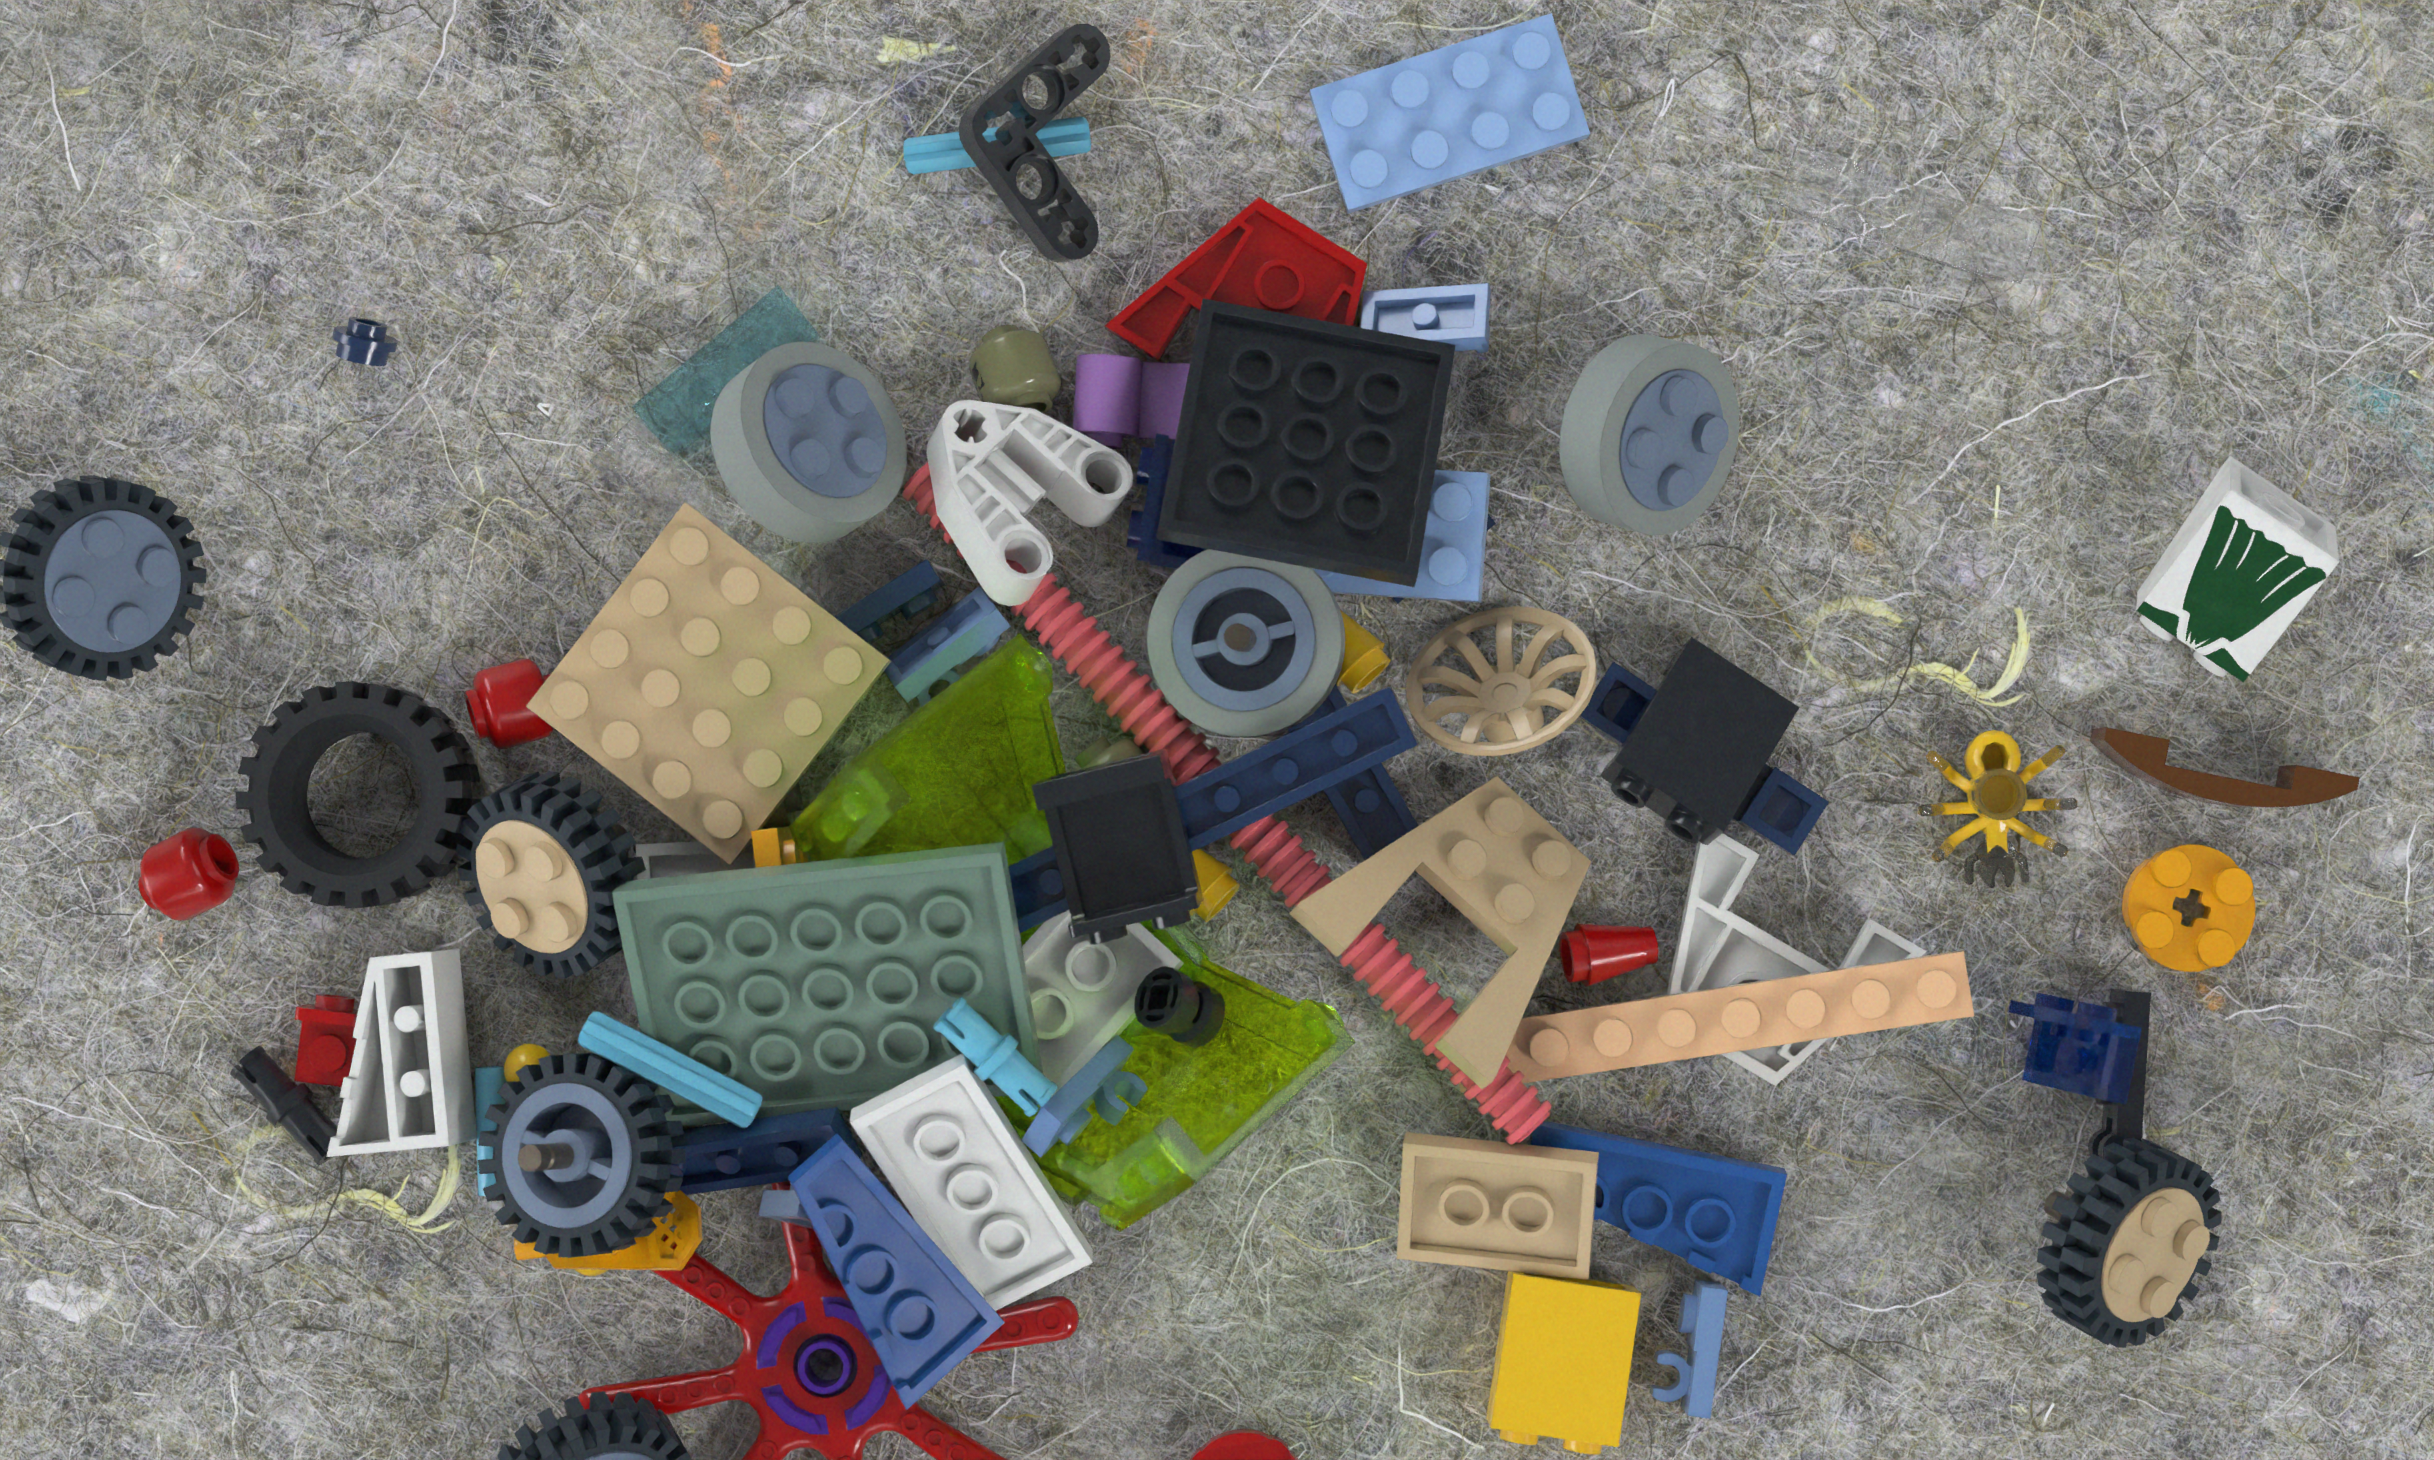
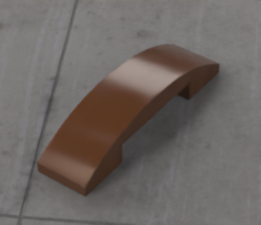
(2146, 759)

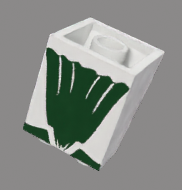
(2237, 571)

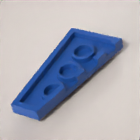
(1687, 1201)
(896, 1277)

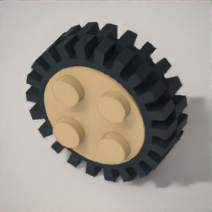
(548, 872)
(2128, 1242)

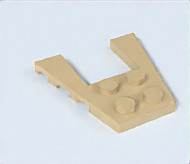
(1502, 873)

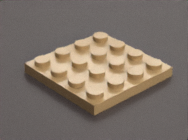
(708, 683)

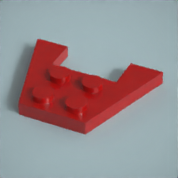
(1253, 262)

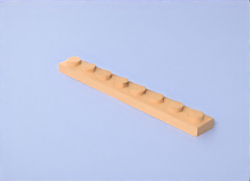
(1742, 1017)

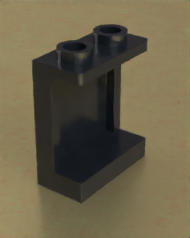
(1699, 743)
(1120, 846)

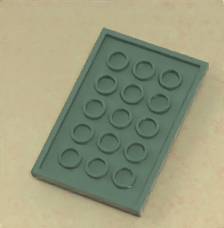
(825, 971)

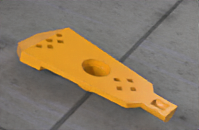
(650, 1250)

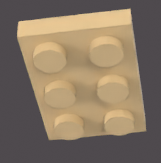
(1497, 1205)

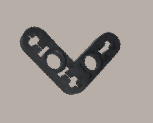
(1019, 145)

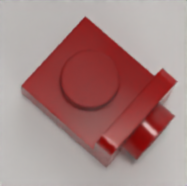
(326, 1040)

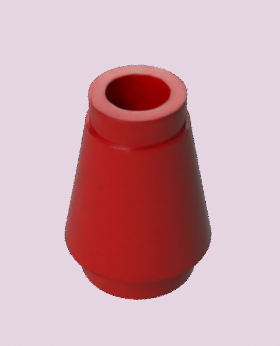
(1605, 951)

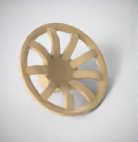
(1508, 697)

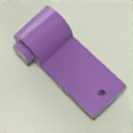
(1127, 398)

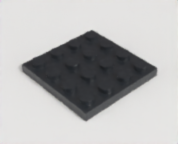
(1307, 443)

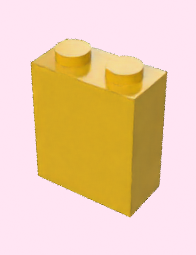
(1563, 1361)

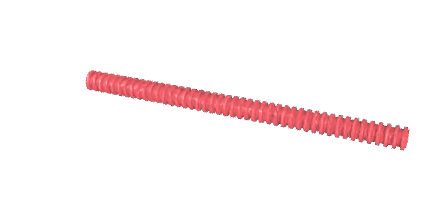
(1263, 841)

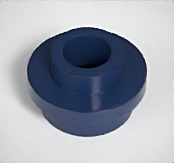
(364, 342)

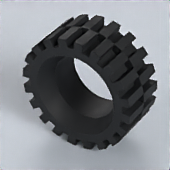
(281, 781)

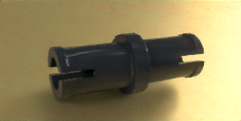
(286, 1103)

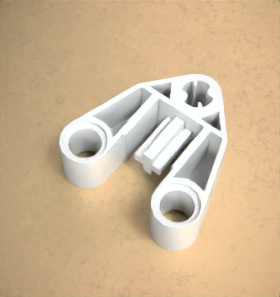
(998, 477)

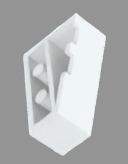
(409, 1059)

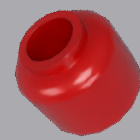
(500, 702)
(188, 873)

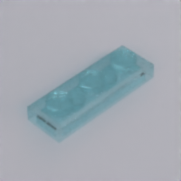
(683, 403)

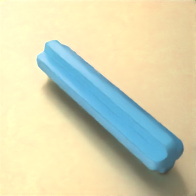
(946, 151)
(670, 1069)

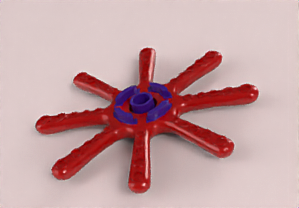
(776, 1369)

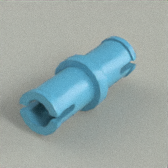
(995, 1056)

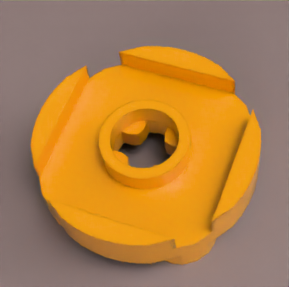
(2222, 891)

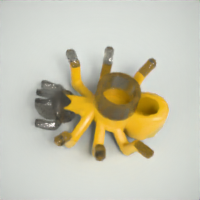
(1996, 797)

